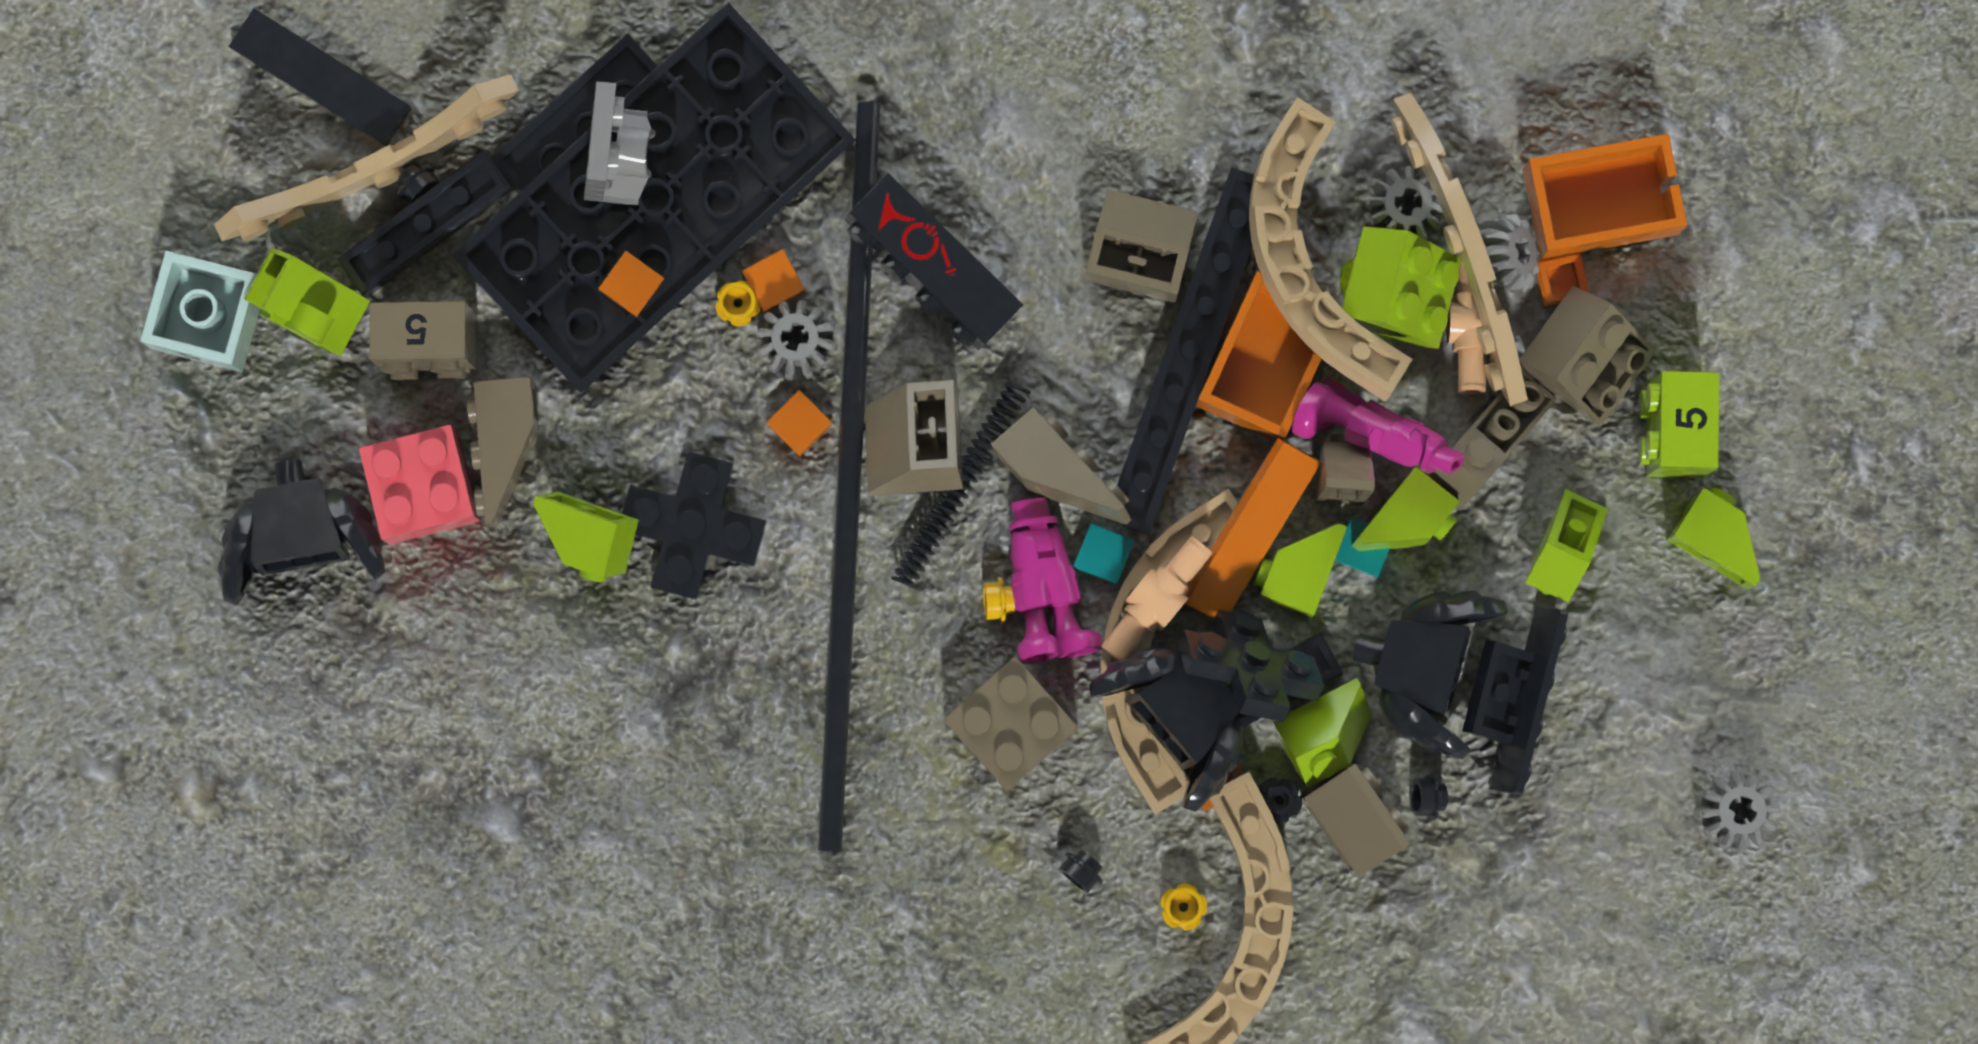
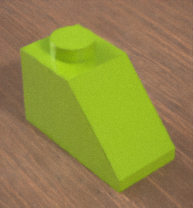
(1410, 515)
(587, 535)
(1718, 536)
(1567, 546)
(1300, 571)
(1325, 732)

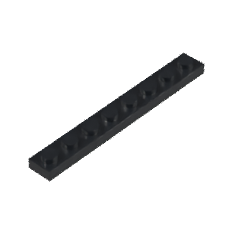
(1188, 355)

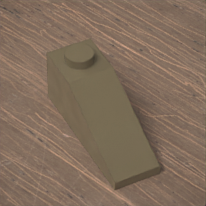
(1344, 473)

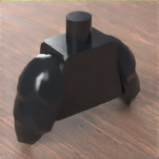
(295, 529)
(1423, 664)
(1184, 712)

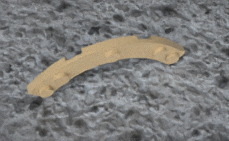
(382, 167)
(1463, 237)
(1287, 266)
(1145, 759)
(1264, 924)

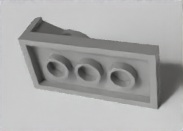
(619, 161)

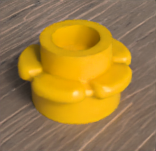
(725, 306)
(997, 600)
(1196, 907)

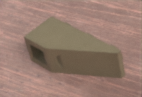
(506, 431)
(1493, 440)
(1049, 467)

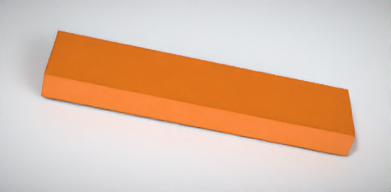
(1252, 528)

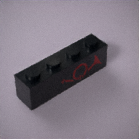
(932, 262)

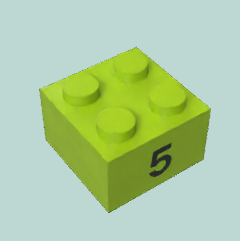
(1401, 287)
(1680, 425)

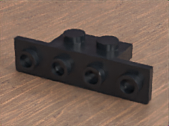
(1512, 697)

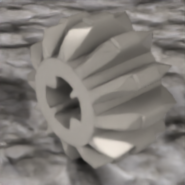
(1391, 194)
(1510, 251)
(805, 352)
(1753, 804)

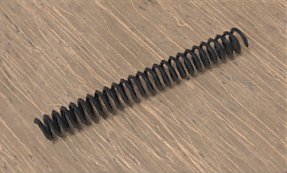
(949, 497)

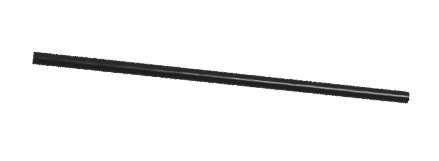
(848, 495)

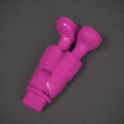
(1373, 428)
(1042, 581)

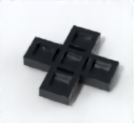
(694, 526)
(1244, 658)

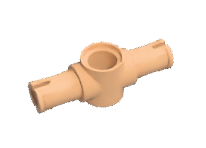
(1461, 332)
(1157, 599)

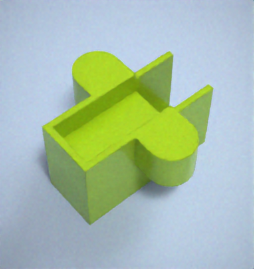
(306, 301)

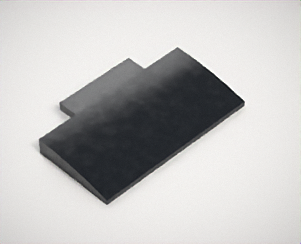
(725, 158)

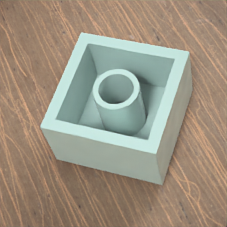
(201, 312)

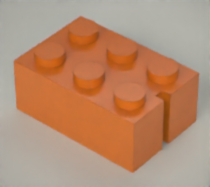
(1604, 196)
(1260, 369)

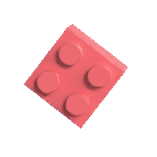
(419, 484)

